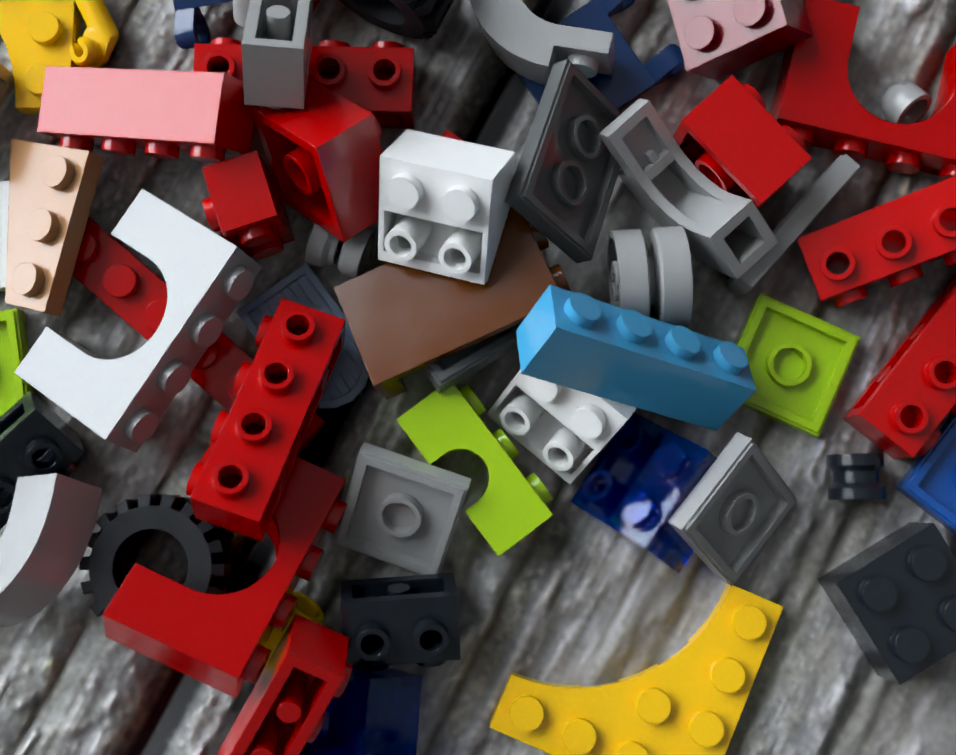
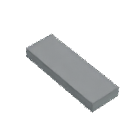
(797, 220)

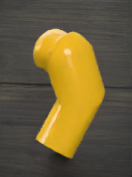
(99, 36)

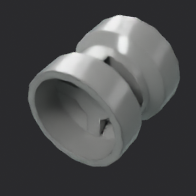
(348, 256)

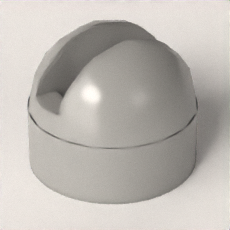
(905, 103)

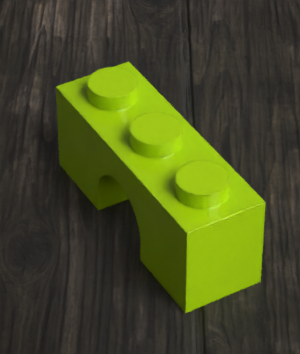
(452, 424)

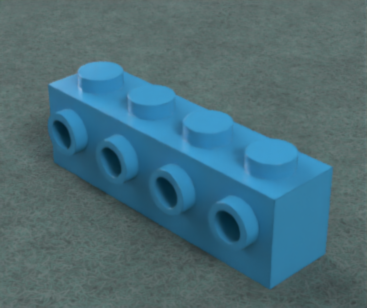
(633, 359)

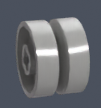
(651, 276)

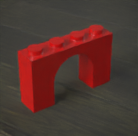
(821, 107)
(224, 635)

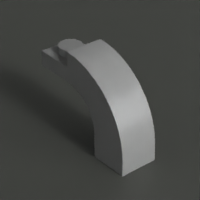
(534, 45)
(719, 226)
(43, 542)

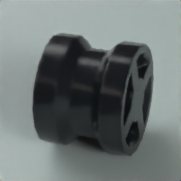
(856, 476)

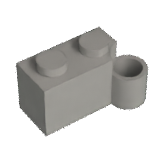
(275, 50)

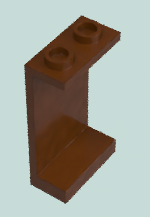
(419, 317)

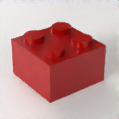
(741, 143)
(325, 159)

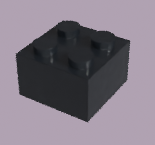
(899, 600)

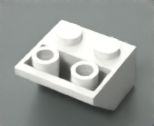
(443, 204)
(558, 422)

